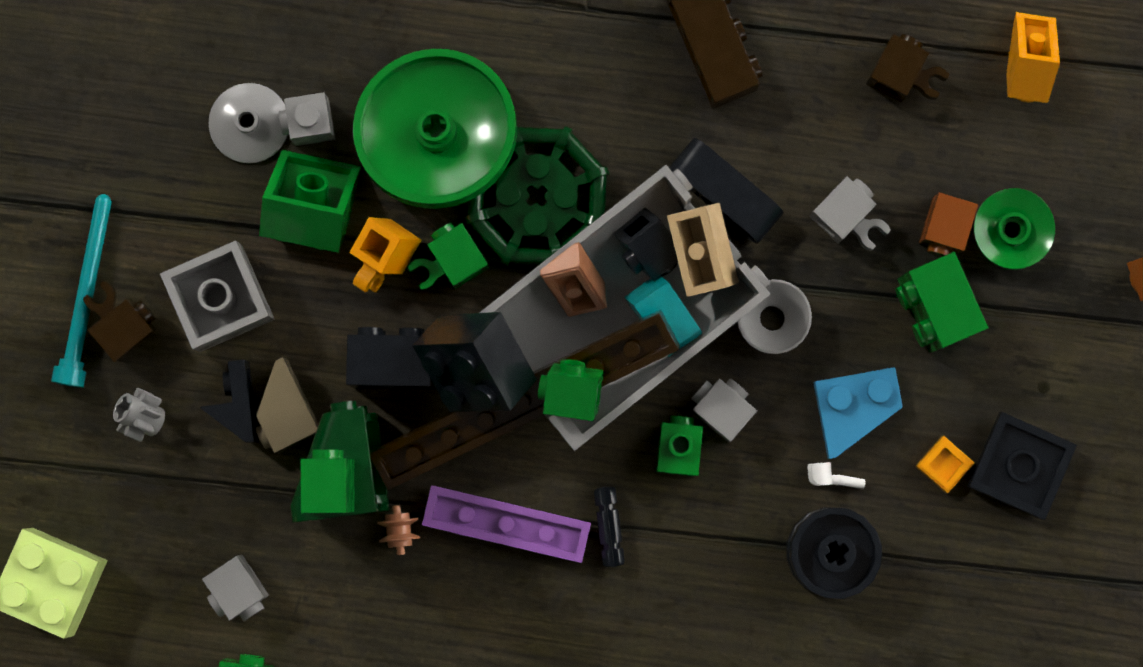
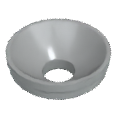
(796, 320)

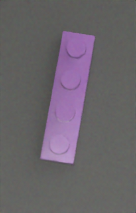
(506, 524)

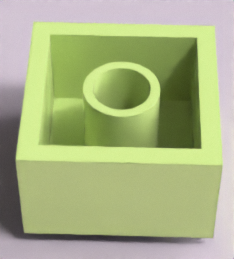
(49, 582)

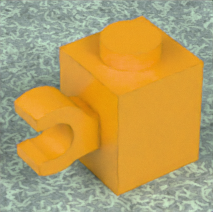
(384, 250)

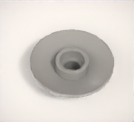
(252, 143)

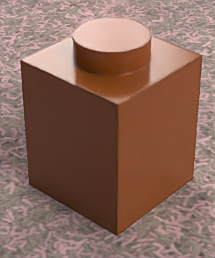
(948, 225)

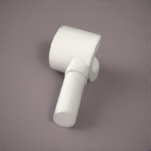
(821, 474)

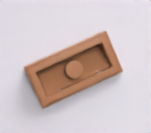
(575, 282)

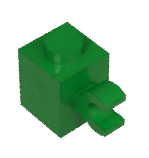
(455, 257)

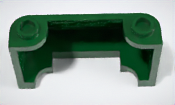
(356, 433)

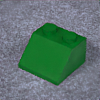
(309, 201)

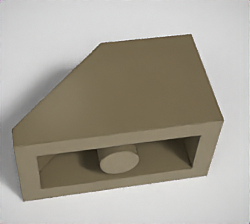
(284, 411)

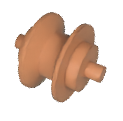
(398, 530)

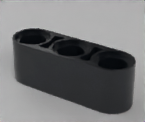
(719, 182)

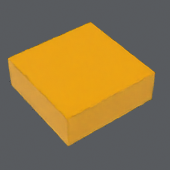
(945, 464)

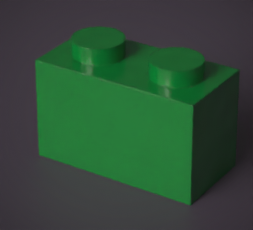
(327, 483)

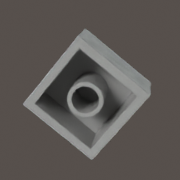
(217, 296)

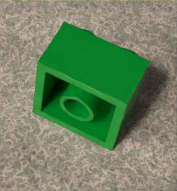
(940, 303)

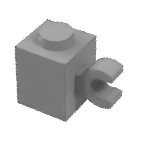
(845, 212)

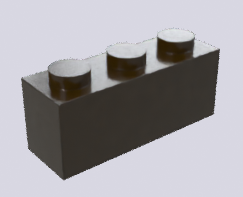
(716, 49)

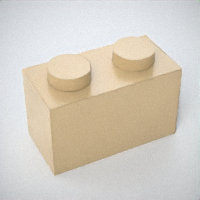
(703, 249)

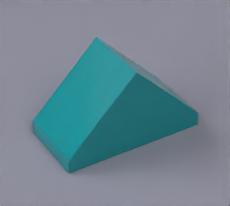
(658, 296)

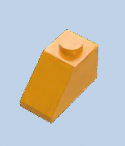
(1032, 58)

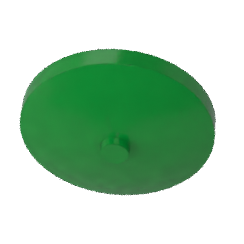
(435, 128)

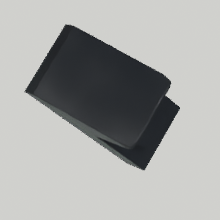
(241, 413)

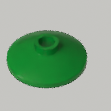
(1033, 222)

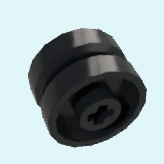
(857, 558)

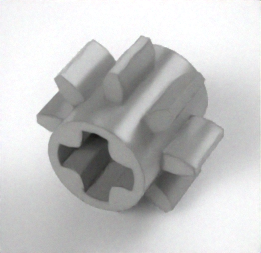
(139, 414)

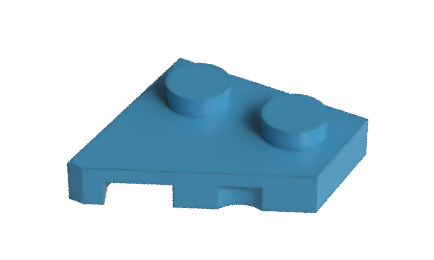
(855, 406)

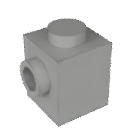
(307, 119)
(723, 407)
(235, 590)

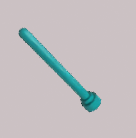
(70, 369)

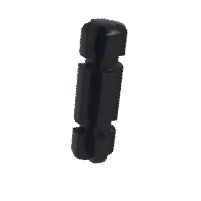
(609, 526)

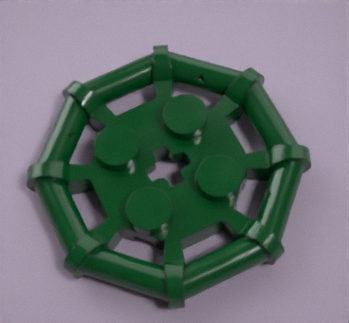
(561, 196)

